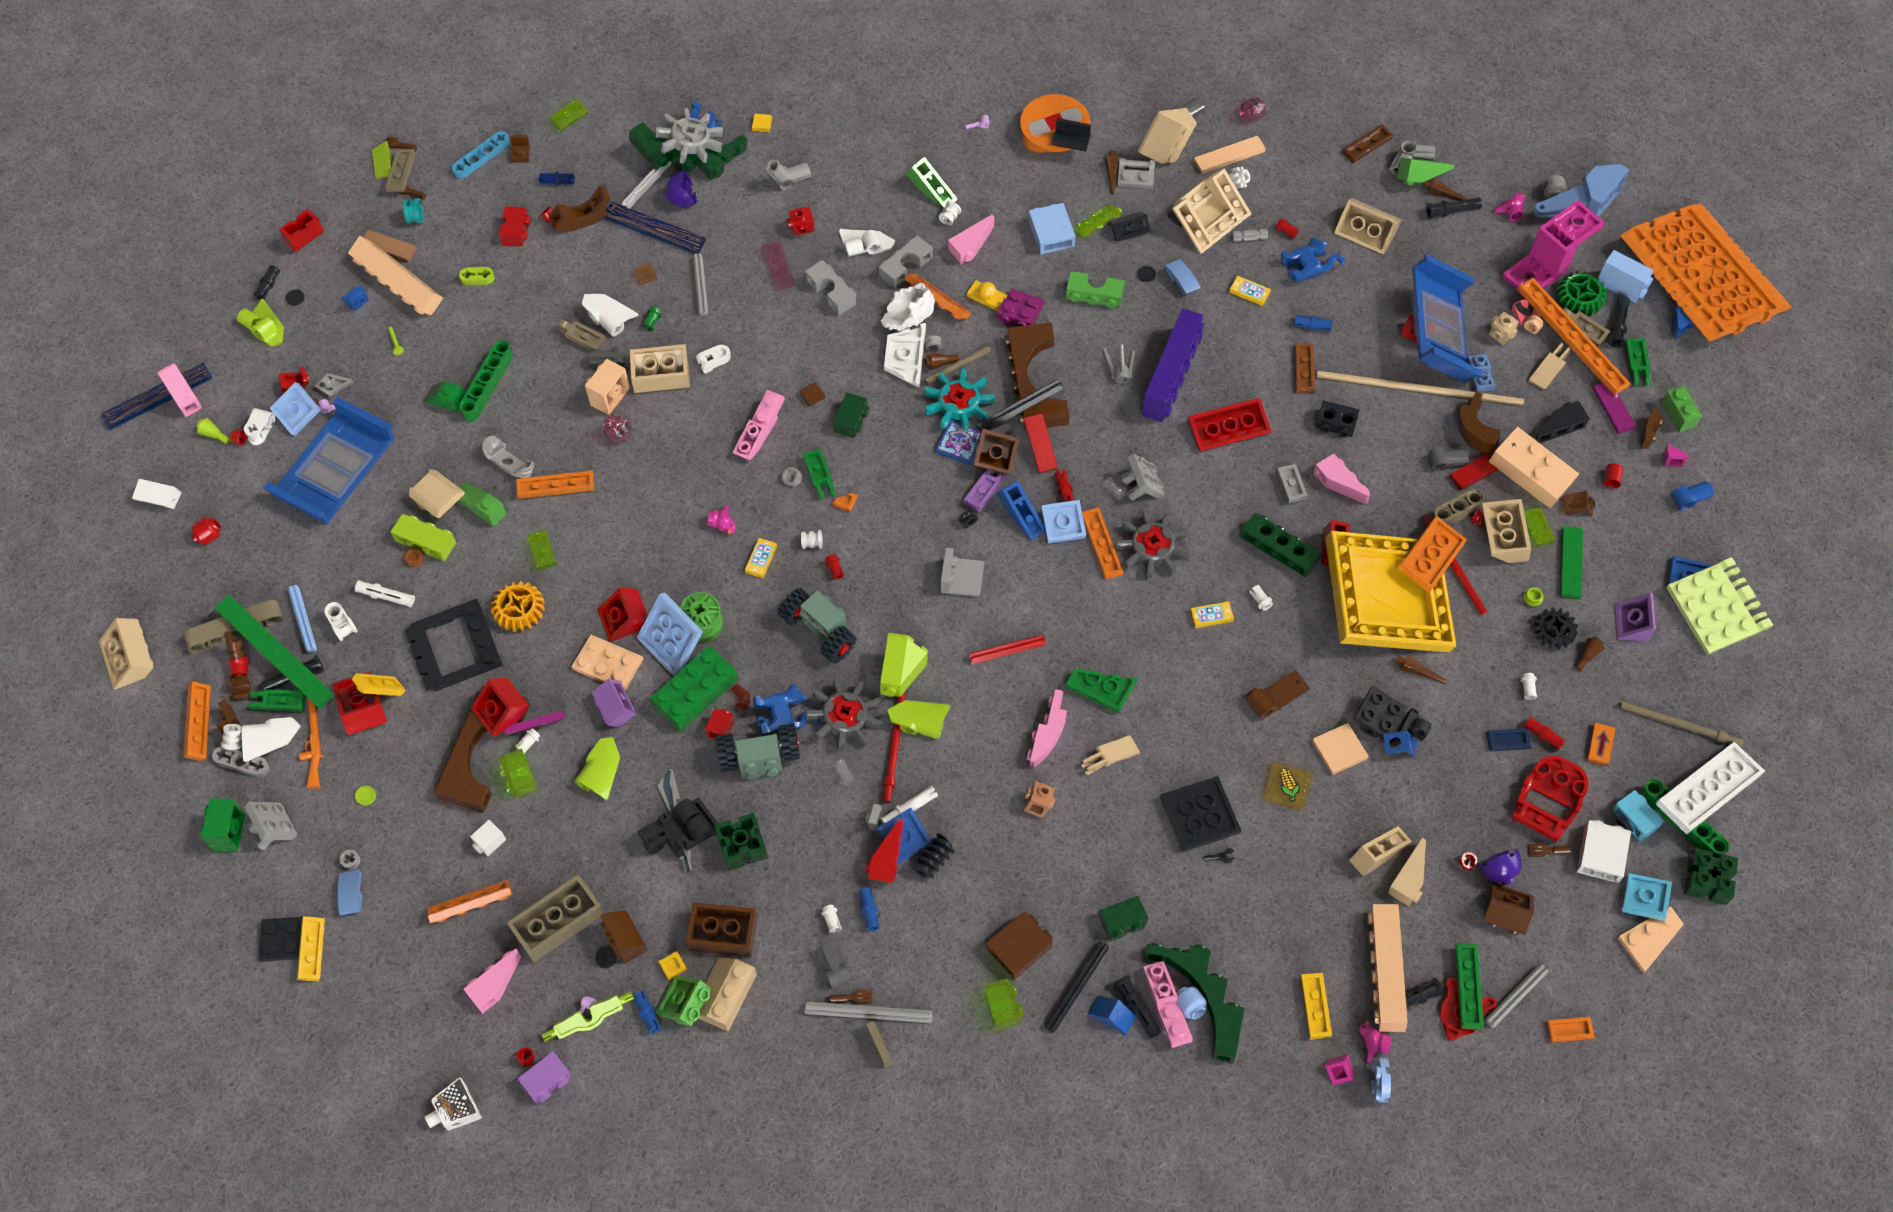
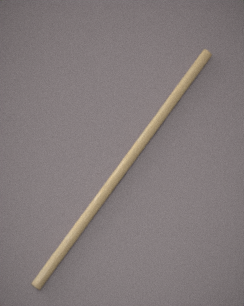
(1417, 387)

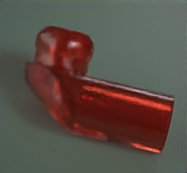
(743, 697)

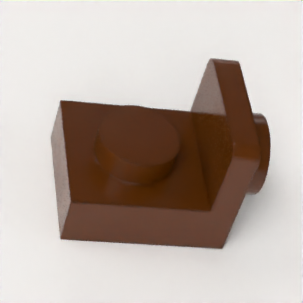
(520, 148)
(227, 715)

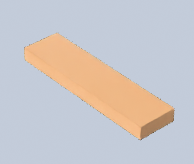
(1229, 154)

